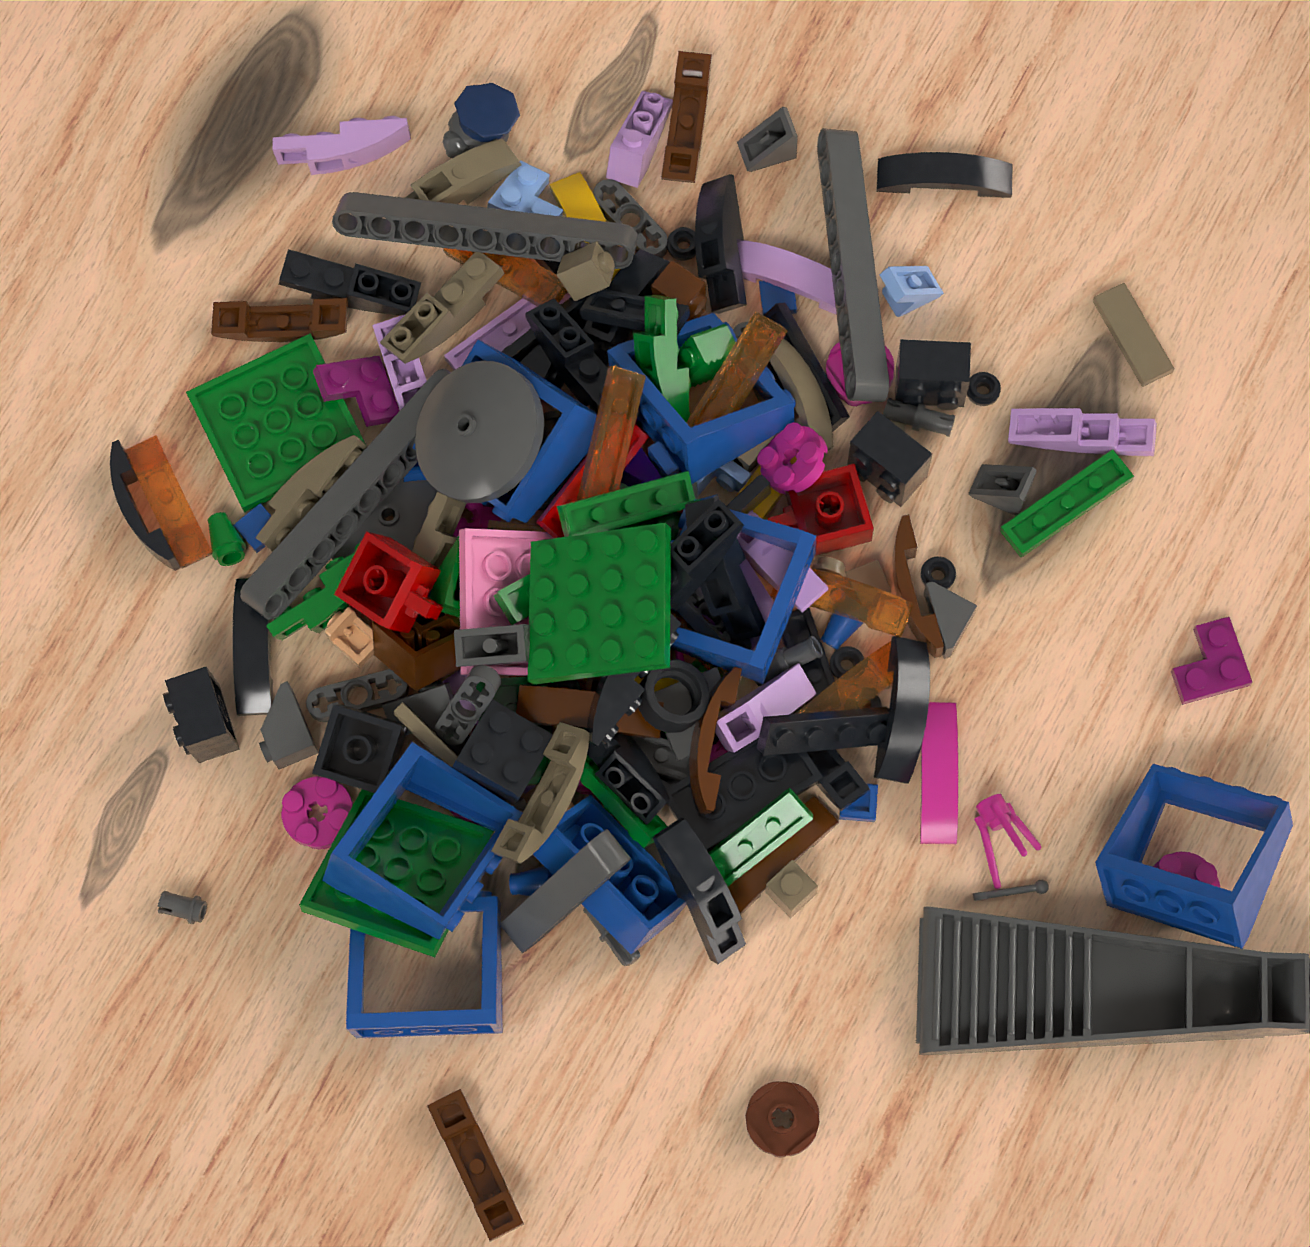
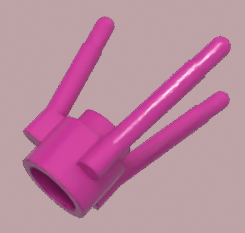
(999, 815)

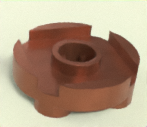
(782, 1096)

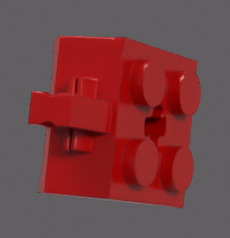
(843, 495)
(389, 583)

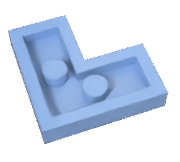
(522, 190)

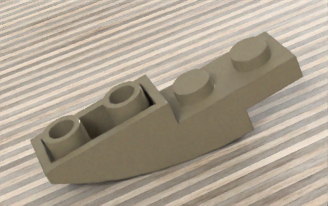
(467, 174)
(441, 316)
(307, 488)
(438, 529)

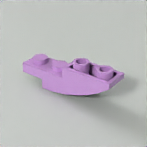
(356, 145)

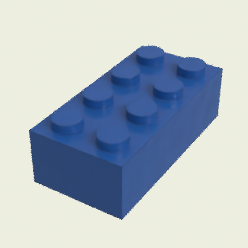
(636, 898)

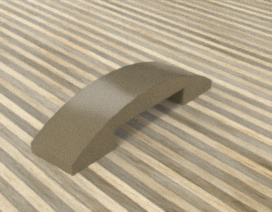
(804, 388)
(551, 798)

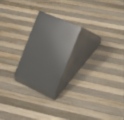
(770, 142)
(1003, 486)
(952, 614)

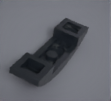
(944, 171)
(122, 476)
(250, 658)
(907, 710)
(840, 780)

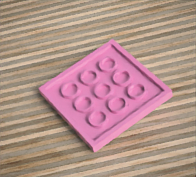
(488, 564)

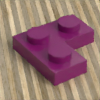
(361, 379)
(1222, 666)

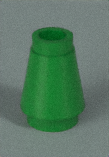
(225, 540)

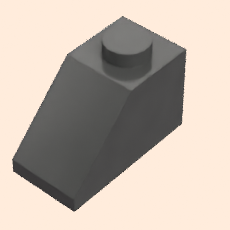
(492, 645)
(286, 731)

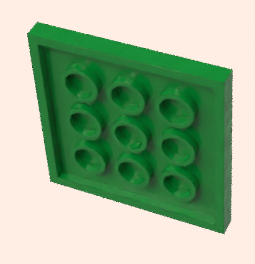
(270, 419)
(600, 604)
(411, 849)

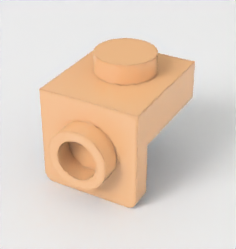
(351, 636)

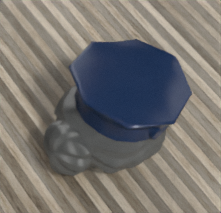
(481, 116)

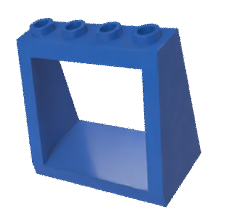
(718, 440)
(560, 452)
(727, 655)
(443, 785)
(1178, 899)
(434, 1023)

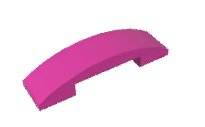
(939, 776)

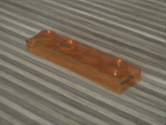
(520, 277)
(739, 370)
(612, 432)

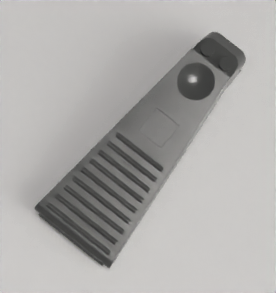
(1058, 986)

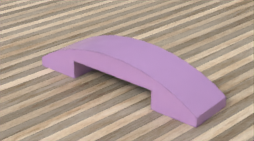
(788, 272)

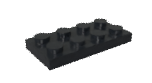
(745, 788)

